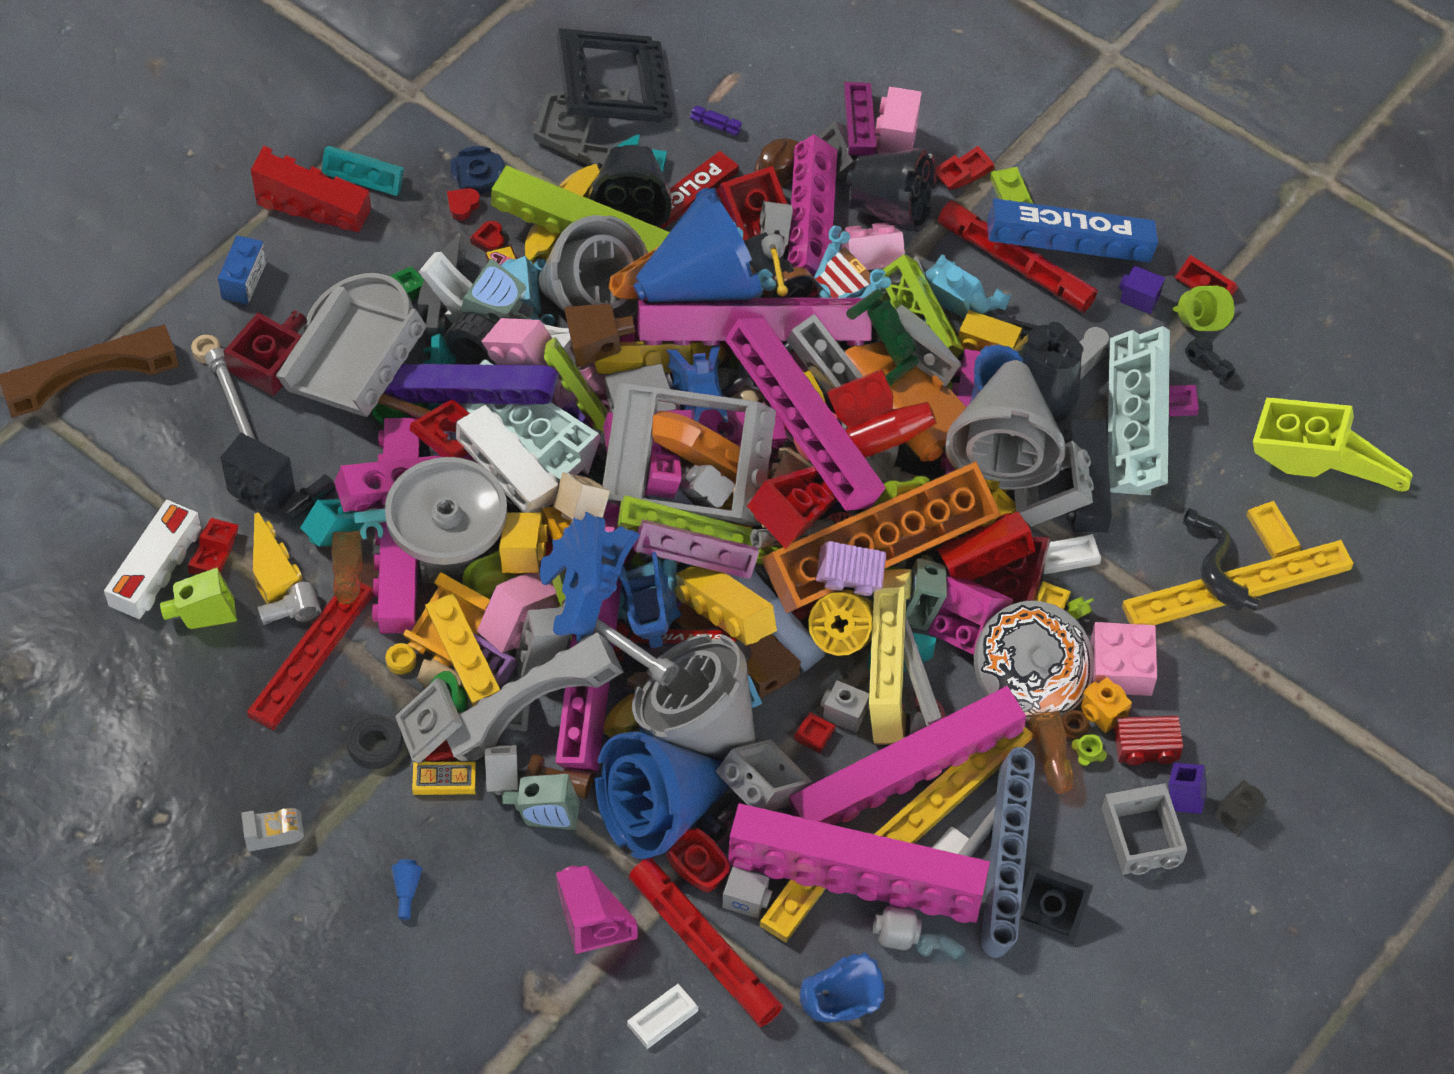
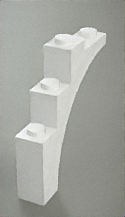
(453, 286)

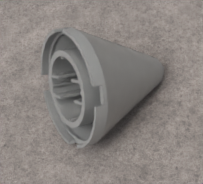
(586, 259)
(1008, 432)
(705, 703)

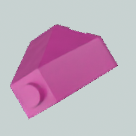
(592, 911)

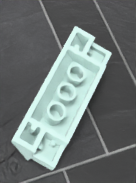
(1138, 411)
(549, 433)

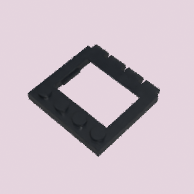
(650, 68)

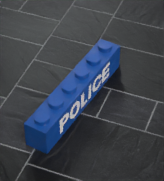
(1072, 230)

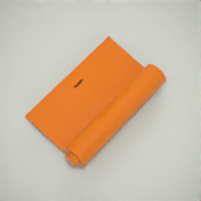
(913, 389)

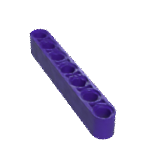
(474, 384)

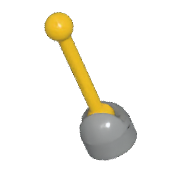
(775, 253)

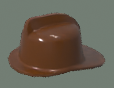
(780, 156)

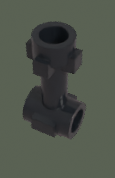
(1202, 349)
(714, 824)

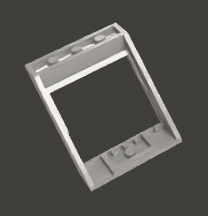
(632, 445)

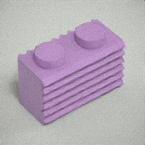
(851, 567)

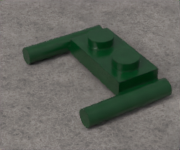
(891, 331)

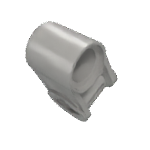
(776, 219)

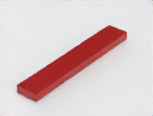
(307, 659)

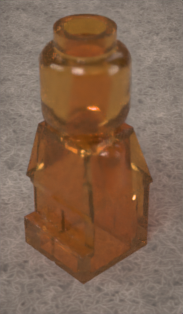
(347, 565)
(1051, 749)

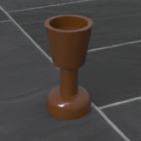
(580, 778)

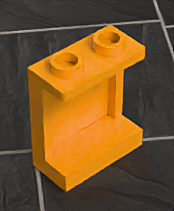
(424, 635)

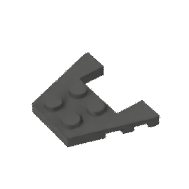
(571, 132)

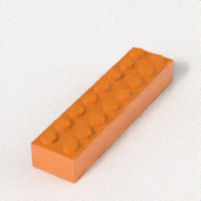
(895, 527)

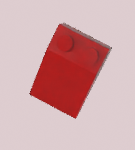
(745, 197)

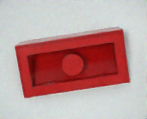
(1196, 273)

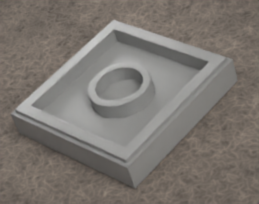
(428, 720)

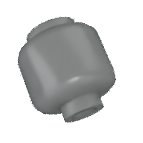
(897, 928)

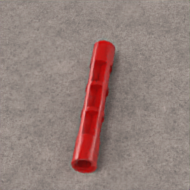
(1022, 259)
(705, 942)

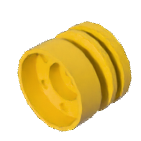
(849, 606)

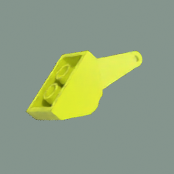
(1317, 436)

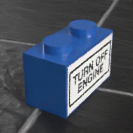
(242, 270)

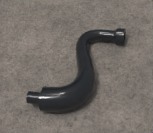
(1211, 573)

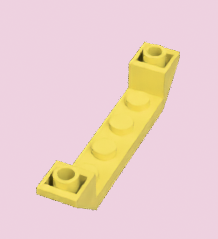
(887, 657)

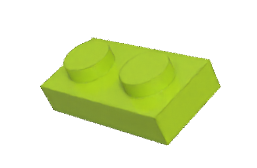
(1010, 185)

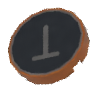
(799, 284)

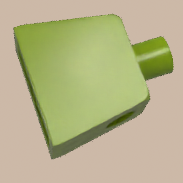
(201, 601)

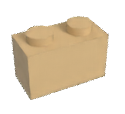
(580, 495)

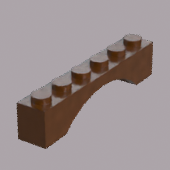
(33, 385)

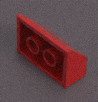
(987, 547)

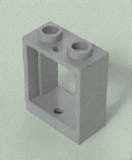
(1038, 511)
(769, 785)
(1138, 801)

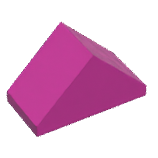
(663, 475)

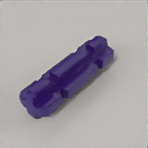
(716, 120)

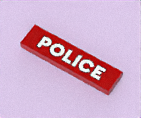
(708, 175)

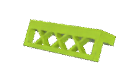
(923, 298)

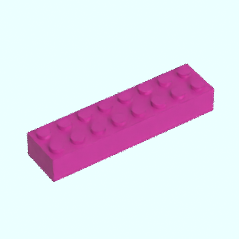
(714, 319)
(857, 863)

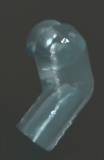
(941, 942)

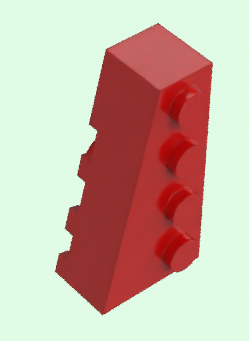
(308, 193)
(792, 504)

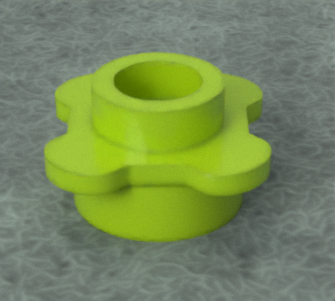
(1079, 607)
(1089, 742)

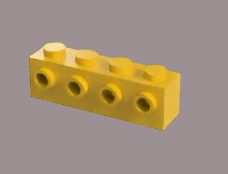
(726, 603)

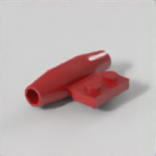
(868, 412)

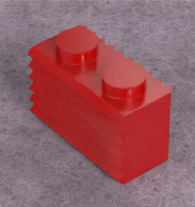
(1148, 739)

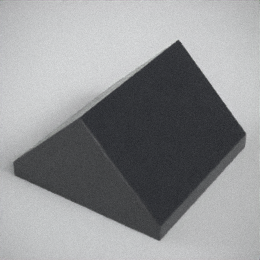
(1054, 903)

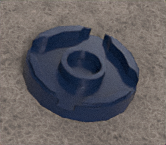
(476, 169)

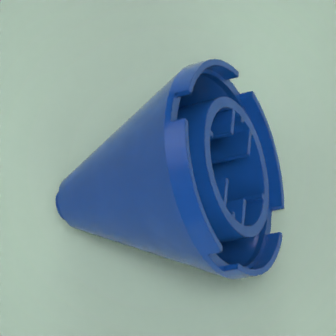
(699, 260)
(653, 791)

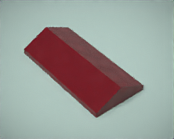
(1022, 577)

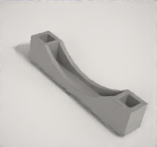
(585, 664)

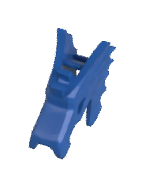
(697, 378)
(592, 566)
(649, 604)

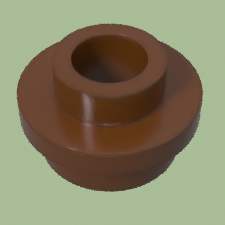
(1077, 718)

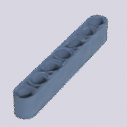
(1002, 863)

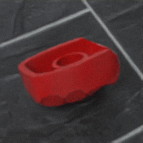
(698, 860)

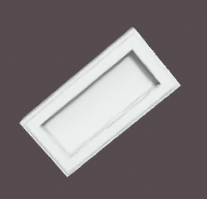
(1071, 554)
(662, 1016)

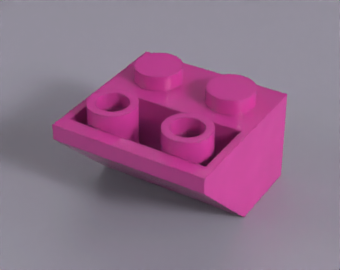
(966, 612)

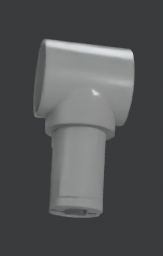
(298, 603)

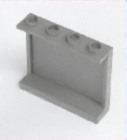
(350, 353)

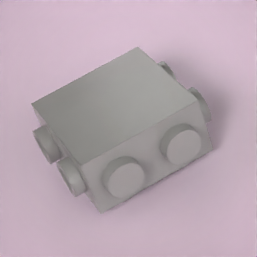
(646, 376)

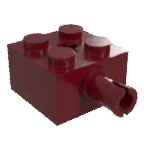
(262, 350)

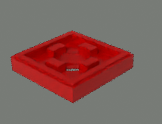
(431, 429)

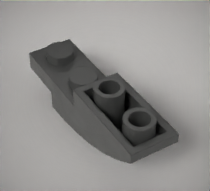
(429, 305)

